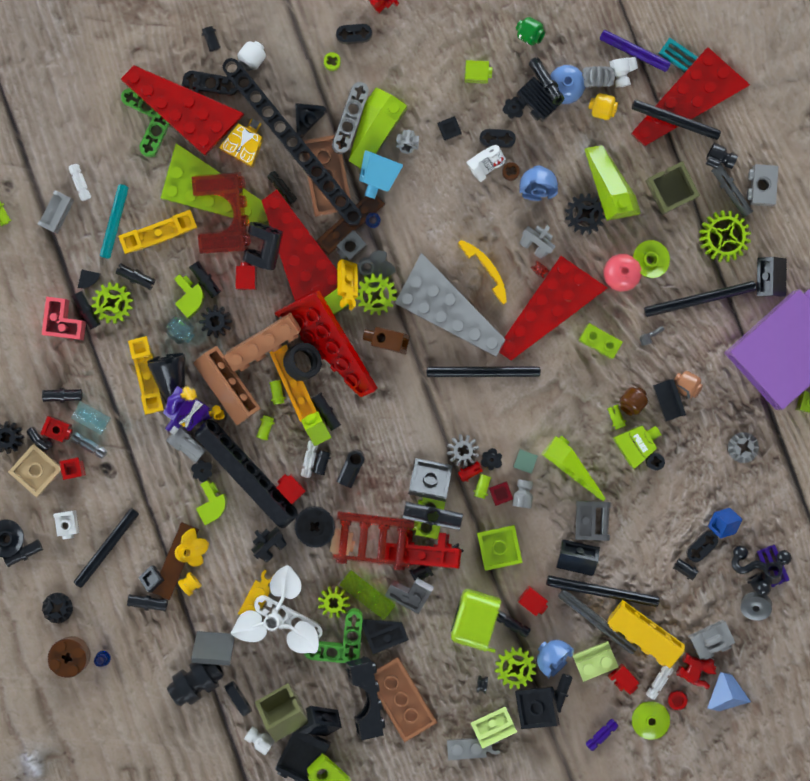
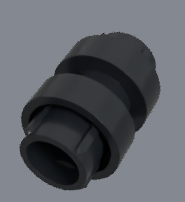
(187, 686)

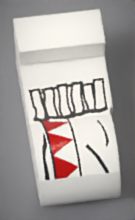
(486, 161)

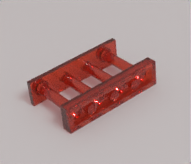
(384, 525)

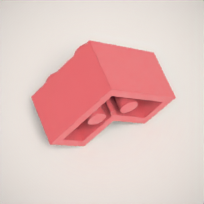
(56, 322)

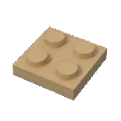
(35, 470)

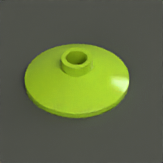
(659, 258)
(647, 711)

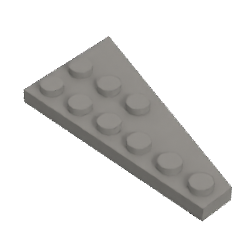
(439, 302)

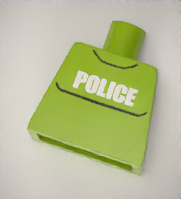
(637, 444)

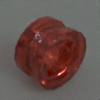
(539, 269)

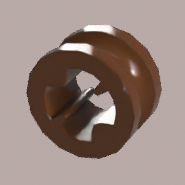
(512, 177)

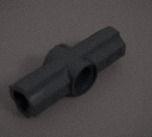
(445, 519)

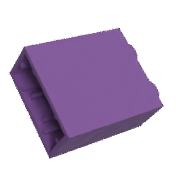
(777, 351)

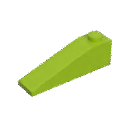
(377, 122)
(613, 190)
(565, 458)

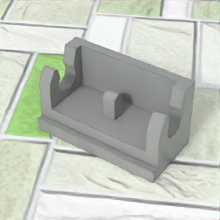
(56, 212)

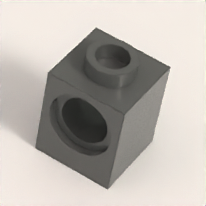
(352, 237)

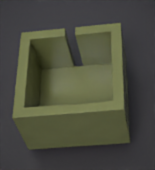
(672, 189)
(281, 712)

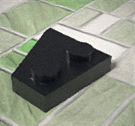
(384, 634)

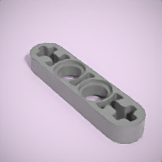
(351, 118)

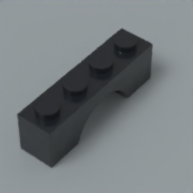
(369, 721)

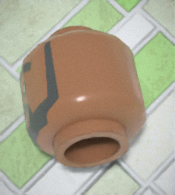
(688, 384)

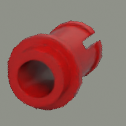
(469, 472)

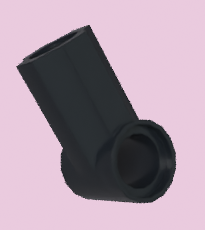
(350, 470)

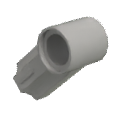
(183, 441)

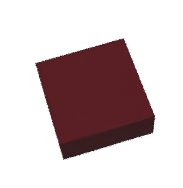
(501, 493)

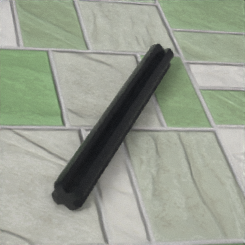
(676, 119)
(106, 547)

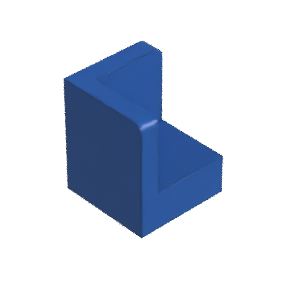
(725, 523)

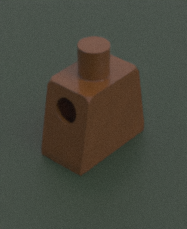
(394, 340)

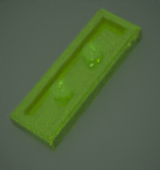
(367, 594)

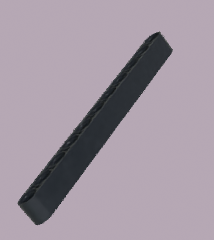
(288, 133)

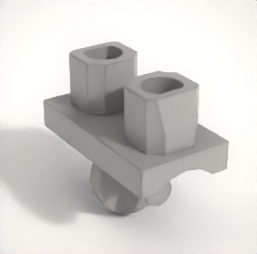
(531, 235)

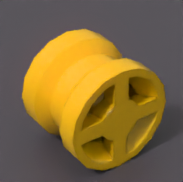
(189, 584)

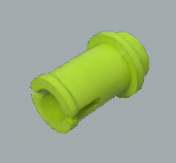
(4, 218)
(277, 392)
(617, 418)
(265, 427)
(482, 486)

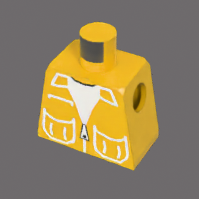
(244, 143)

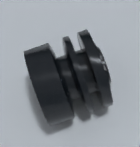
(314, 538)

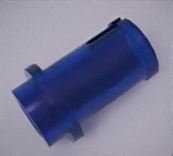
(370, 216)
(105, 655)

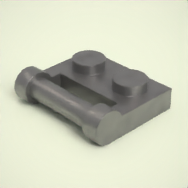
(587, 520)

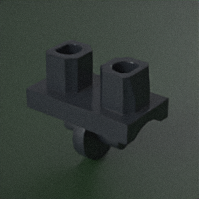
(265, 541)

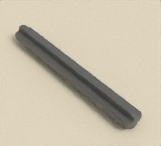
(596, 620)

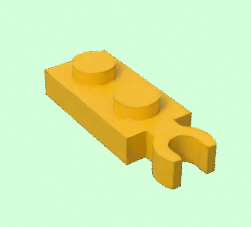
(347, 282)
(258, 589)

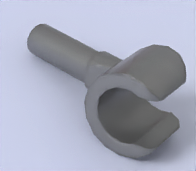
(646, 338)

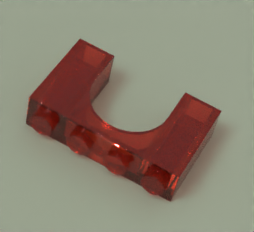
(231, 188)

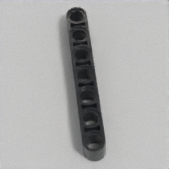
(246, 473)

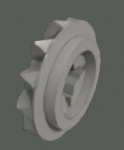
(734, 449)

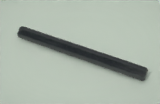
(700, 298)
(528, 371)
(603, 591)

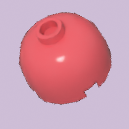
(622, 272)

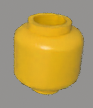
(603, 106)

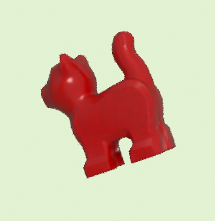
(694, 669)

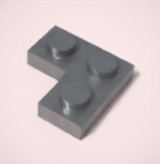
(410, 598)

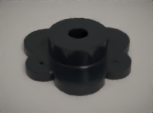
(507, 109)
(492, 453)
(196, 469)

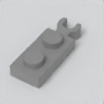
(467, 749)

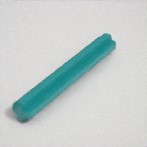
(114, 221)

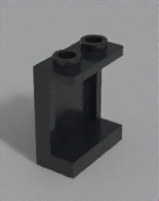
(300, 754)

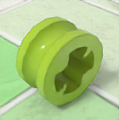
(330, 67)

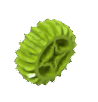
(717, 233)

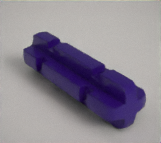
(602, 735)

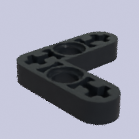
(200, 85)

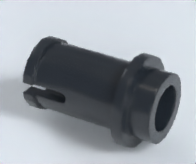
(211, 39)
(321, 463)
(684, 568)

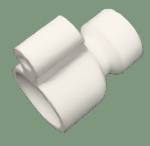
(622, 68)
(262, 742)

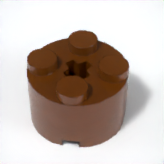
(59, 662)

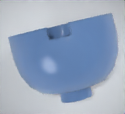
(569, 82)
(538, 183)
(553, 656)

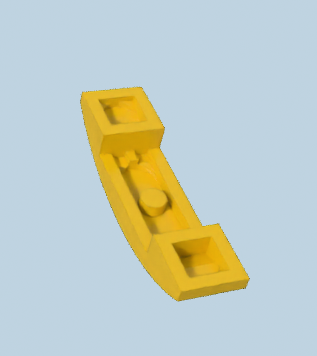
(157, 232)
(470, 251)
(151, 396)

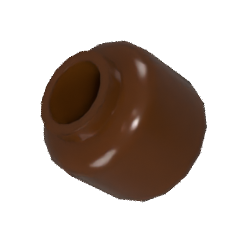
(633, 401)

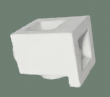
(69, 517)

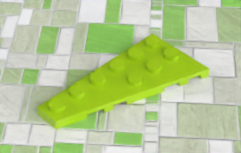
(179, 188)

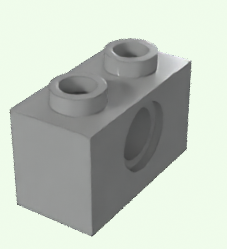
(769, 175)

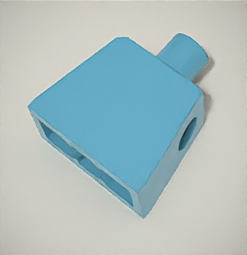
(378, 173)

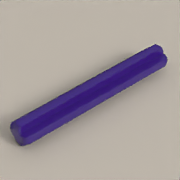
(634, 50)

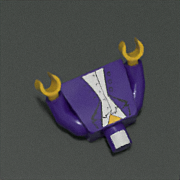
(187, 410)

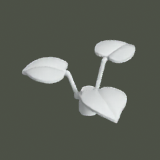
(252, 629)

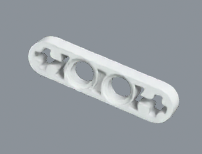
(289, 616)

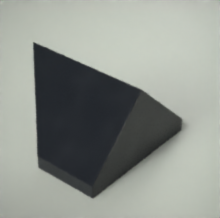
(307, 117)

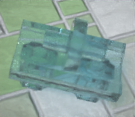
(91, 418)

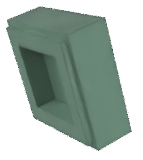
(525, 461)

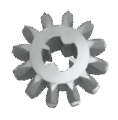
(598, 76)
(460, 444)

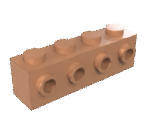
(262, 342)
(226, 385)

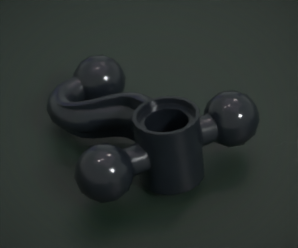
(763, 587)

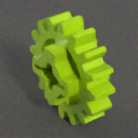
(383, 299)
(102, 308)
(511, 660)

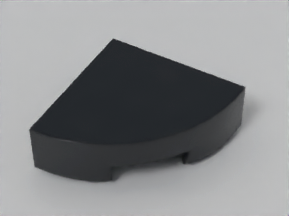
(88, 279)

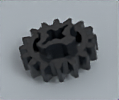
(579, 207)

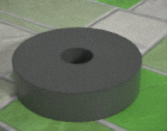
(749, 608)

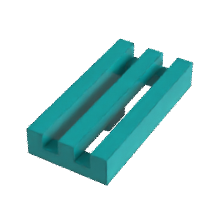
(666, 47)

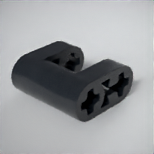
(271, 243)

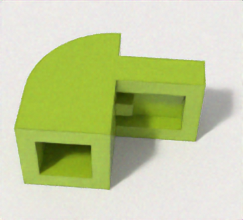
(193, 299)
(215, 507)

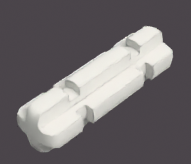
(79, 182)
(309, 460)
(659, 682)

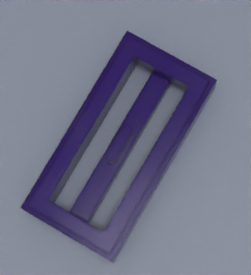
(766, 550)

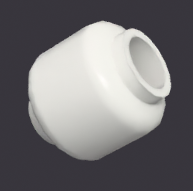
(251, 55)

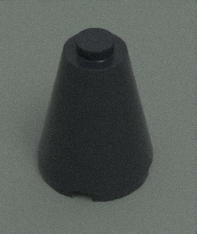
(168, 373)

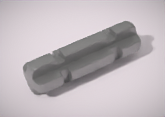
(88, 445)

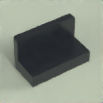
(771, 276)
(669, 400)
(578, 557)
(321, 721)

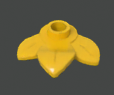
(194, 548)

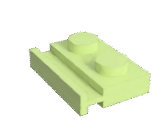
(595, 661)
(493, 727)

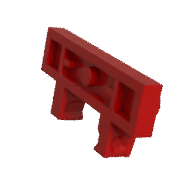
(436, 556)

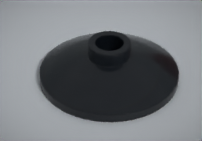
(16, 535)

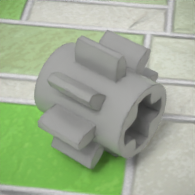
(407, 141)

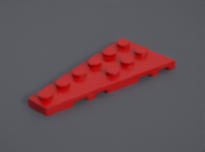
(696, 91)
(301, 256)
(556, 299)
(324, 332)

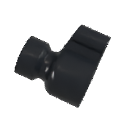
(718, 155)

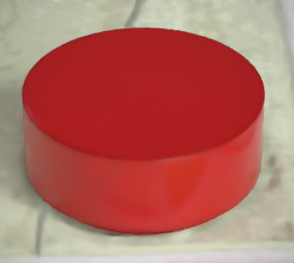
(677, 700)

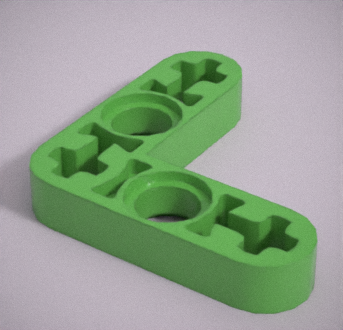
(145, 141)
(342, 648)

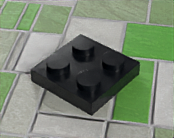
(537, 707)

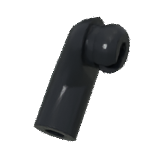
(37, 440)

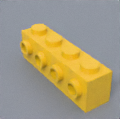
(646, 634)

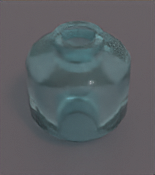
(180, 330)

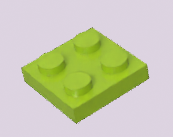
(499, 547)

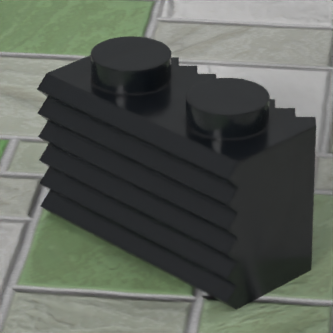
(536, 99)

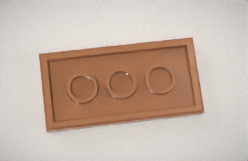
(335, 166)
(403, 700)

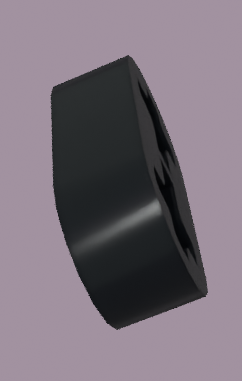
(355, 28)
(498, 133)
(699, 543)
(238, 698)

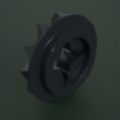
(66, 609)

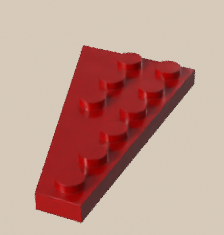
(188, 112)

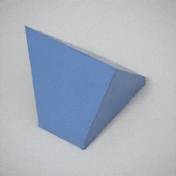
(727, 693)

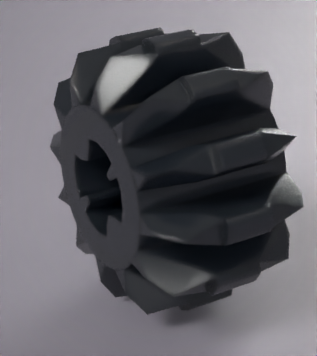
(209, 324)
(14, 439)

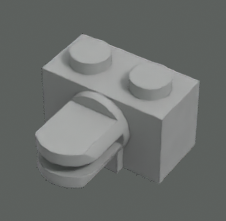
(711, 640)

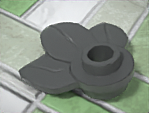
(378, 266)

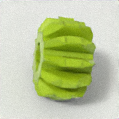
(334, 609)

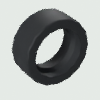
(291, 368)

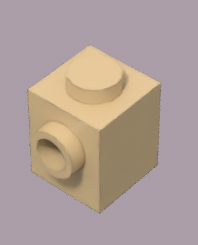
(336, 541)

